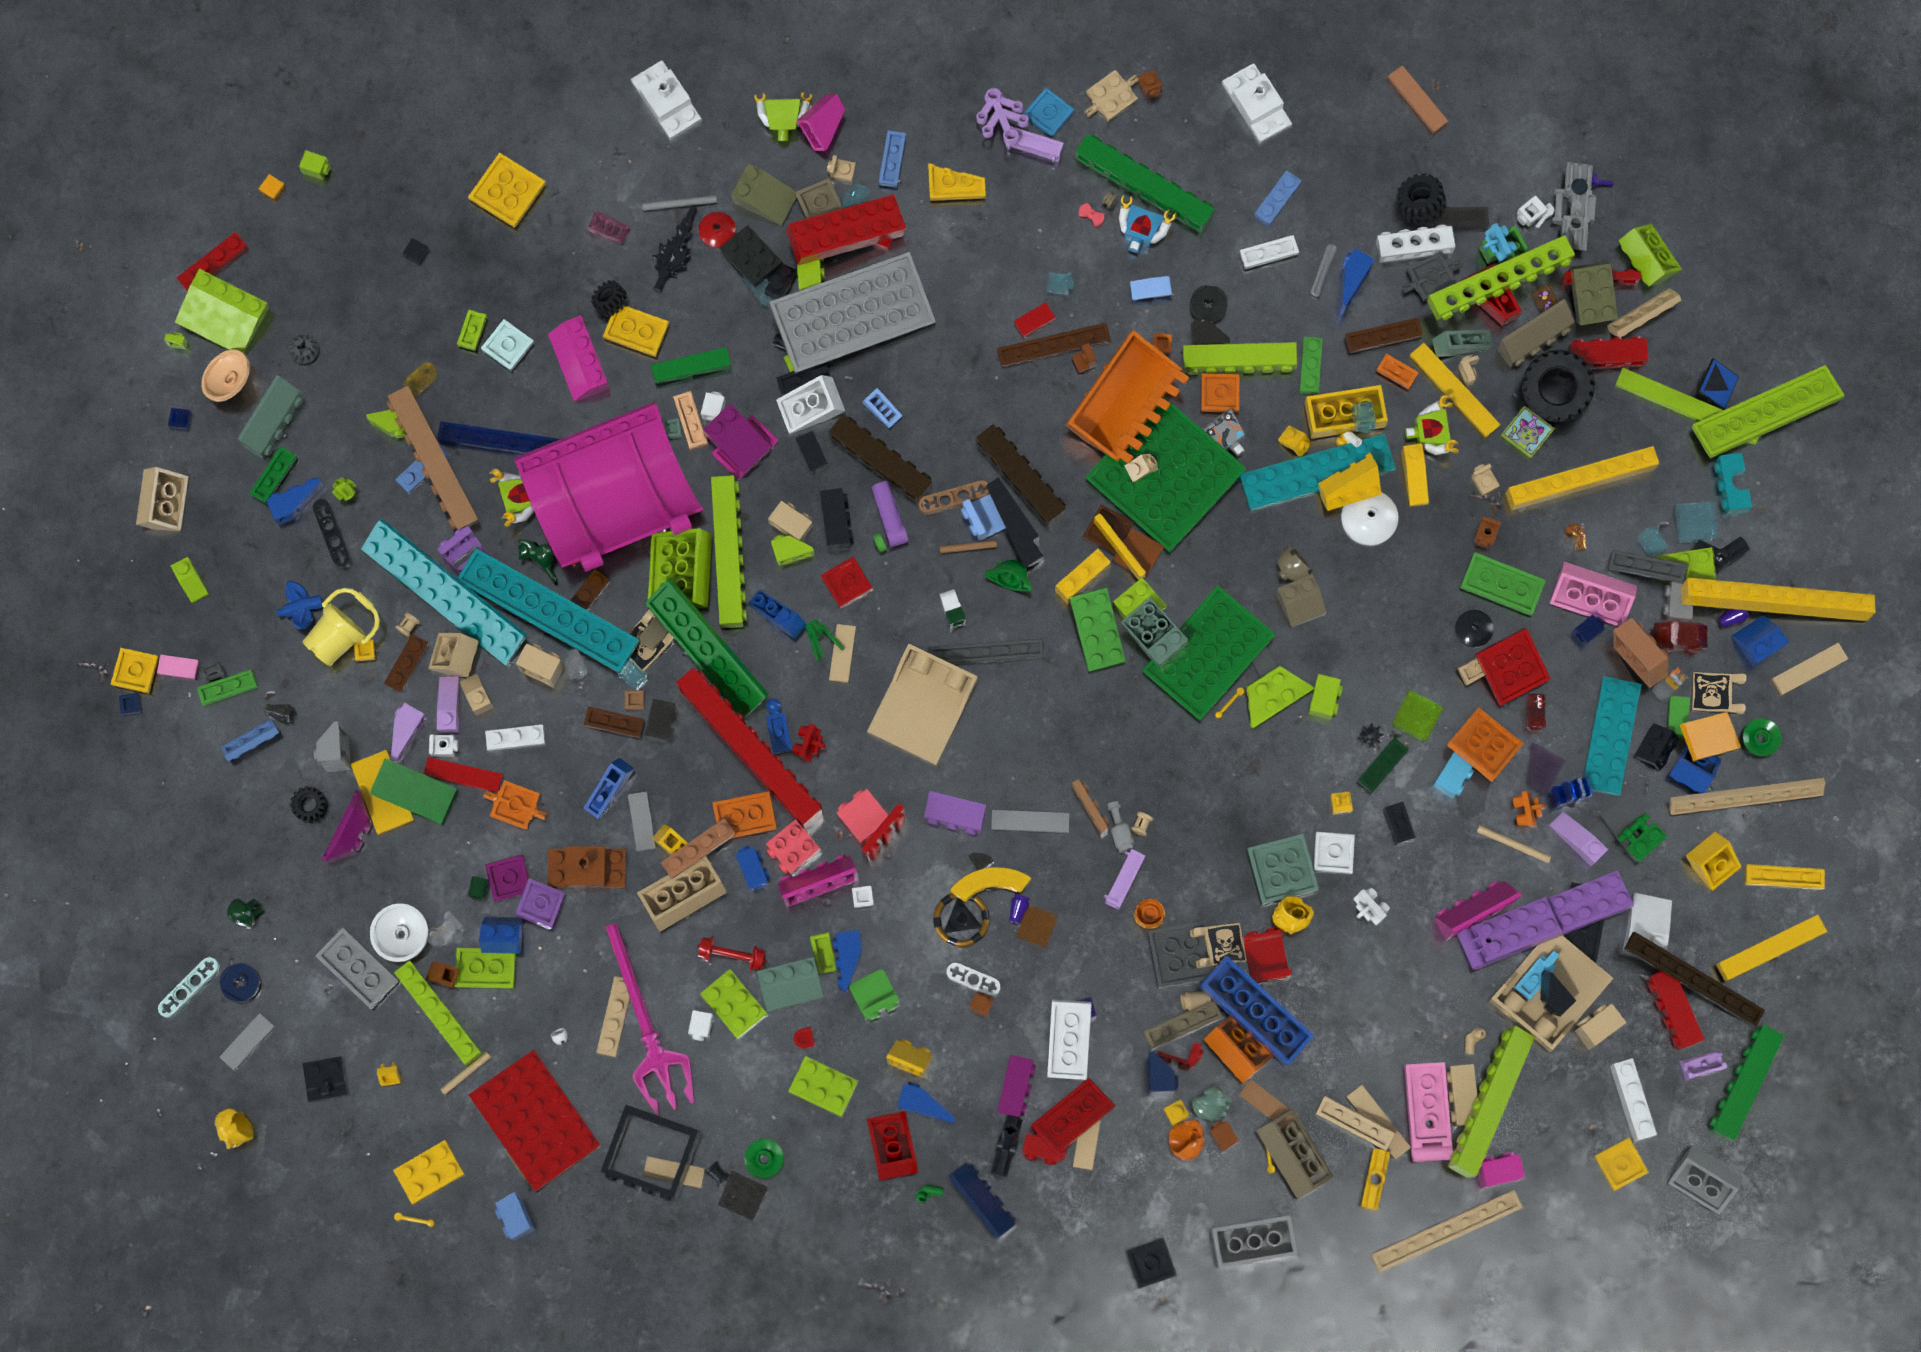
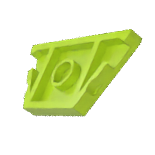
(1273, 693)

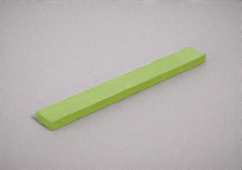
(1667, 397)

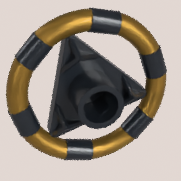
(961, 920)

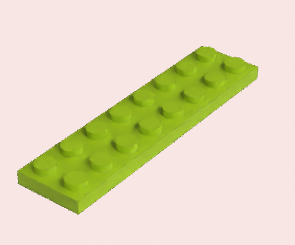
(1767, 411)

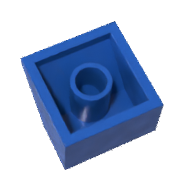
(1760, 640)
(1696, 774)
(501, 935)

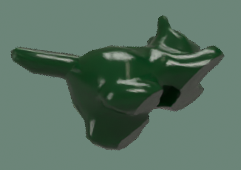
(540, 554)

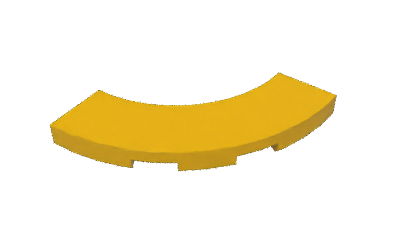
(987, 878)

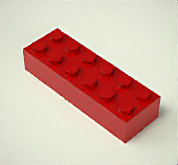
(846, 229)

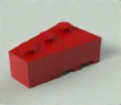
(1502, 308)

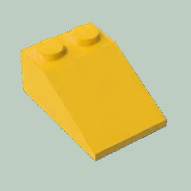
(909, 1058)

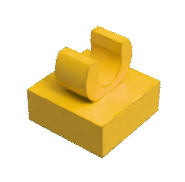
(1341, 802)
(388, 1075)

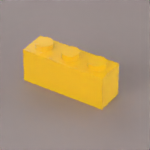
(1083, 575)

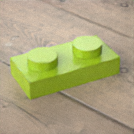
(472, 330)

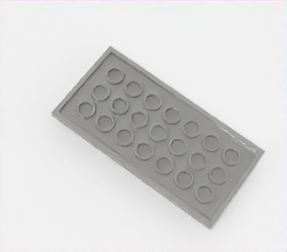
(852, 312)

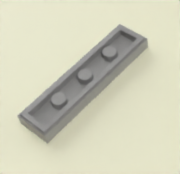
(1030, 821)

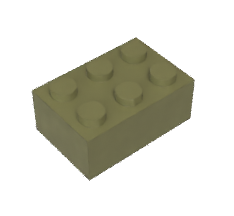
(1593, 293)

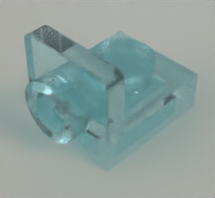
(855, 195)
(1060, 283)
(1652, 542)
(632, 675)

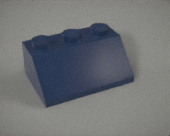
(1160, 1077)

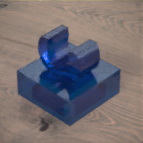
(179, 418)

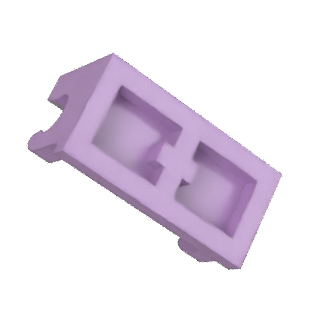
(1702, 1065)

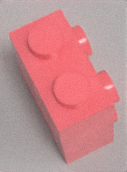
(862, 815)
(792, 848)

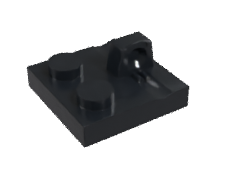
(325, 1079)
(1151, 1263)

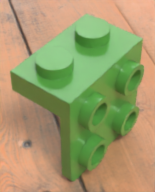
(874, 994)

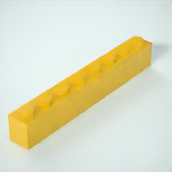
(1582, 478)

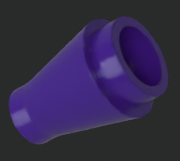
(1733, 616)
(1018, 907)

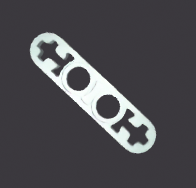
(190, 989)

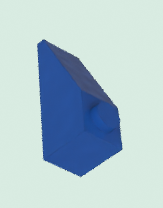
(608, 787)
(920, 1102)

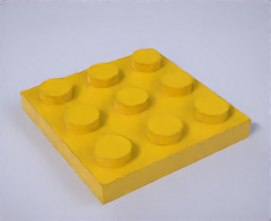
(507, 190)

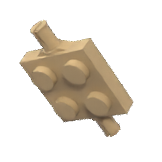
(1111, 95)

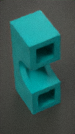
(1734, 499)

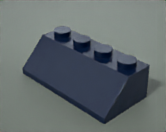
(981, 1200)

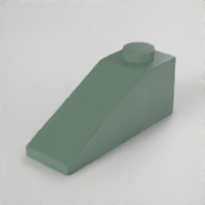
(1461, 342)

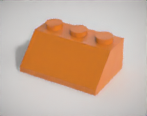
(1237, 1049)

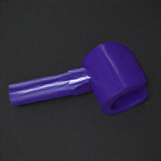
(1595, 181)

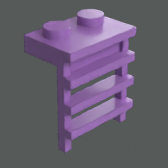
(458, 547)

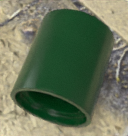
(478, 887)

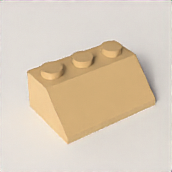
(162, 499)

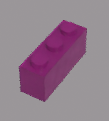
(1016, 1086)

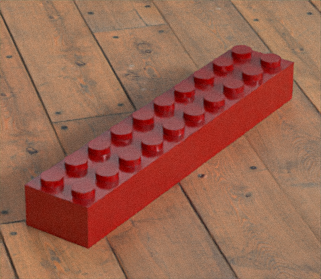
(749, 749)

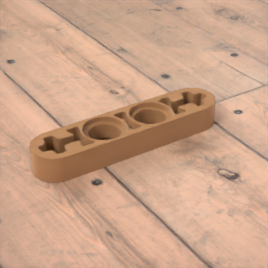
(953, 494)

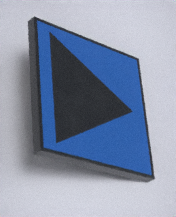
(1718, 383)

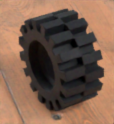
(609, 298)
(298, 798)

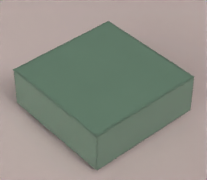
(672, 428)

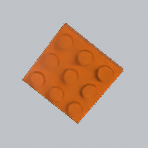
(1485, 744)

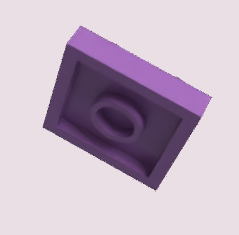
(539, 903)

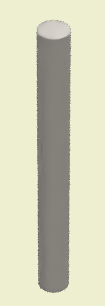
(679, 202)

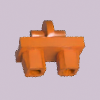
(1525, 801)

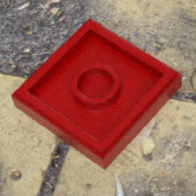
(846, 582)

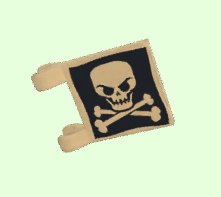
(642, 655)
(1714, 692)
(1221, 942)

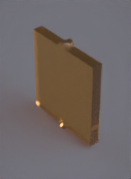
(1037, 926)

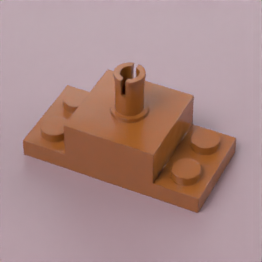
(586, 867)

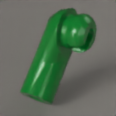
(927, 1191)

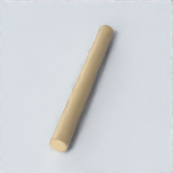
(1514, 844)

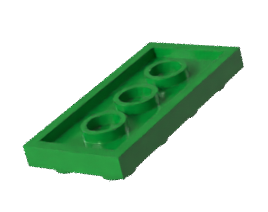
(413, 791)

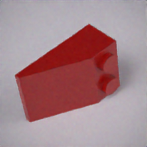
(892, 1145)

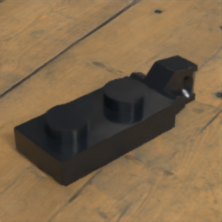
(792, 380)

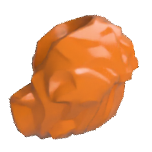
(1187, 1139)

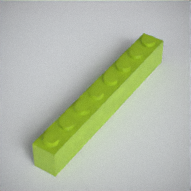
(727, 552)
(1491, 1101)

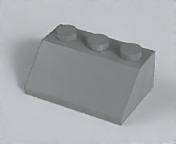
(333, 749)
(1706, 1179)

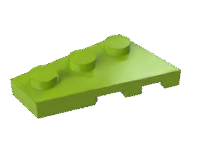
(1700, 562)

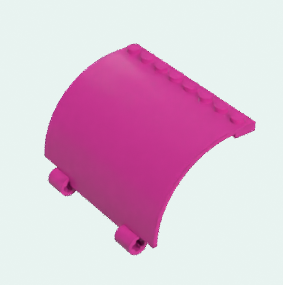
(607, 487)

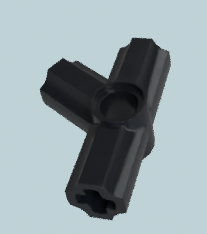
(1730, 552)
(1006, 1146)

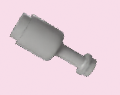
(1121, 831)

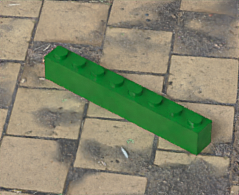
(1144, 182)

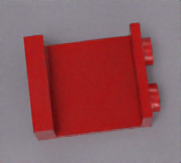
(1266, 955)

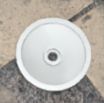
(1368, 529)
(386, 931)

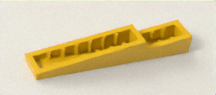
(1771, 948)

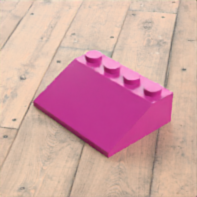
(818, 881)
(1476, 909)

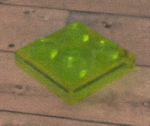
(1417, 716)

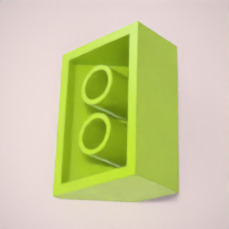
(1649, 254)

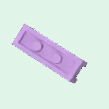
(1038, 145)
(1124, 879)

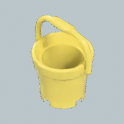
(336, 631)

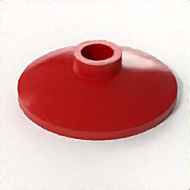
(713, 237)

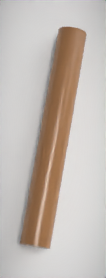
(968, 546)

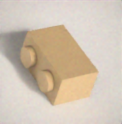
(791, 522)

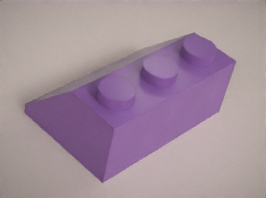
(954, 813)

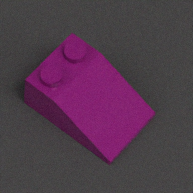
(736, 438)

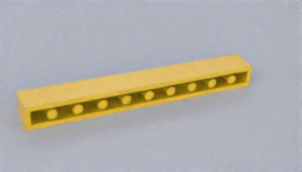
(1777, 599)

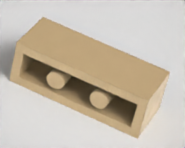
(1462, 1092)

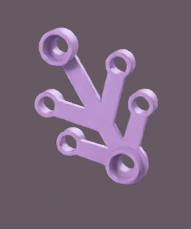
(995, 99)

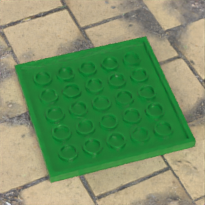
(1189, 478)

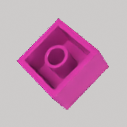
(1500, 1171)

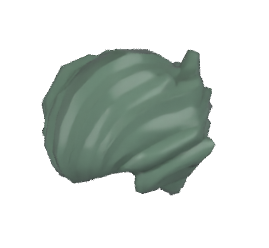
(1212, 1103)

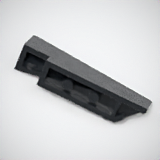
(1016, 523)

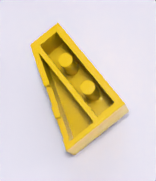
(1352, 485)

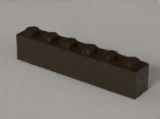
(880, 458)
(1021, 475)

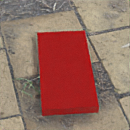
(1072, 1116)

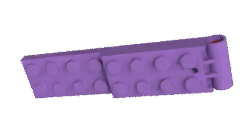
(1544, 920)

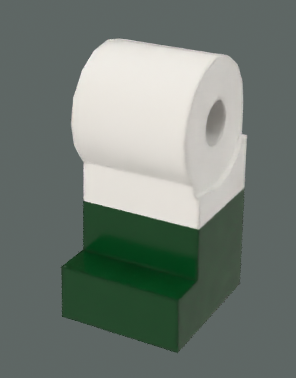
(952, 608)

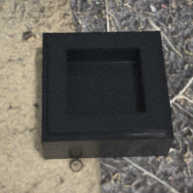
(415, 250)

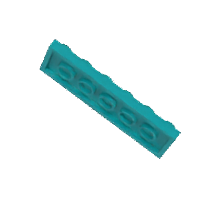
(1611, 735)

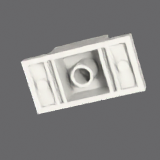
(666, 99)
(1257, 102)

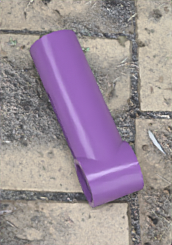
(889, 514)

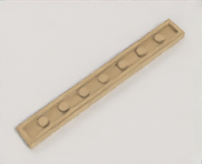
(1747, 796)
(1446, 1231)

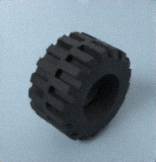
(1421, 211)

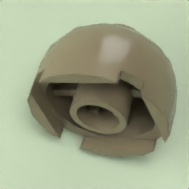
(1293, 565)

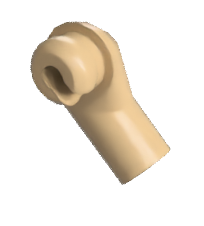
(1472, 1038)

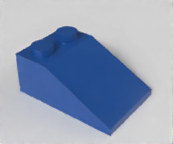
(1356, 269)

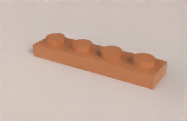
(698, 848)

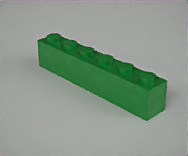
(1747, 1082)

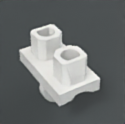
(1369, 908)

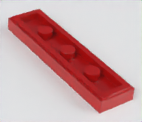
(463, 775)

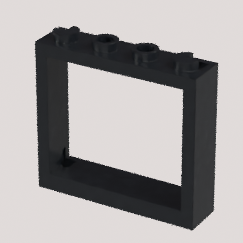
(663, 1122)

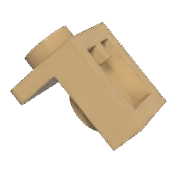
(841, 169)
(1467, 372)
(1484, 479)

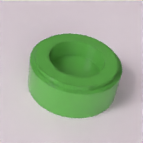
(879, 542)

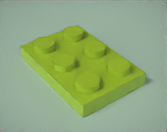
(484, 969)
(733, 1004)
(823, 1086)

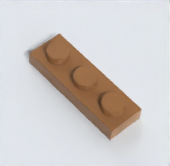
(1091, 806)

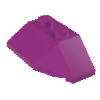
(349, 831)

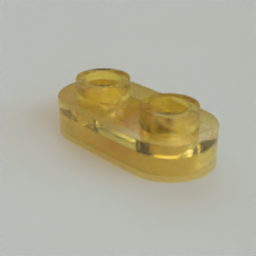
(422, 380)

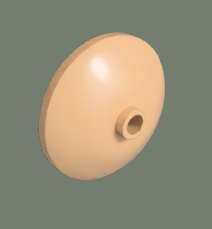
(225, 375)

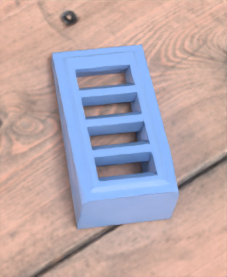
(881, 398)

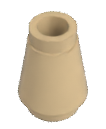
(1194, 999)

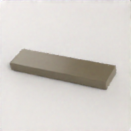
(1182, 1024)

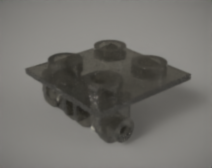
(742, 1195)

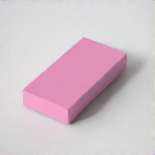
(178, 667)

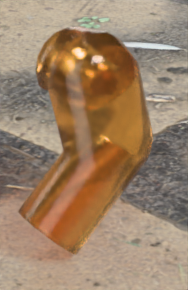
(1579, 533)

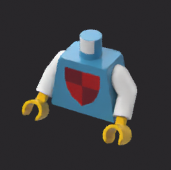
(1142, 226)

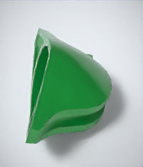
(1010, 575)

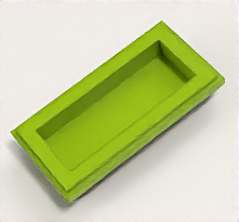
(823, 953)

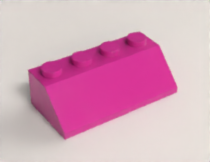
(578, 359)

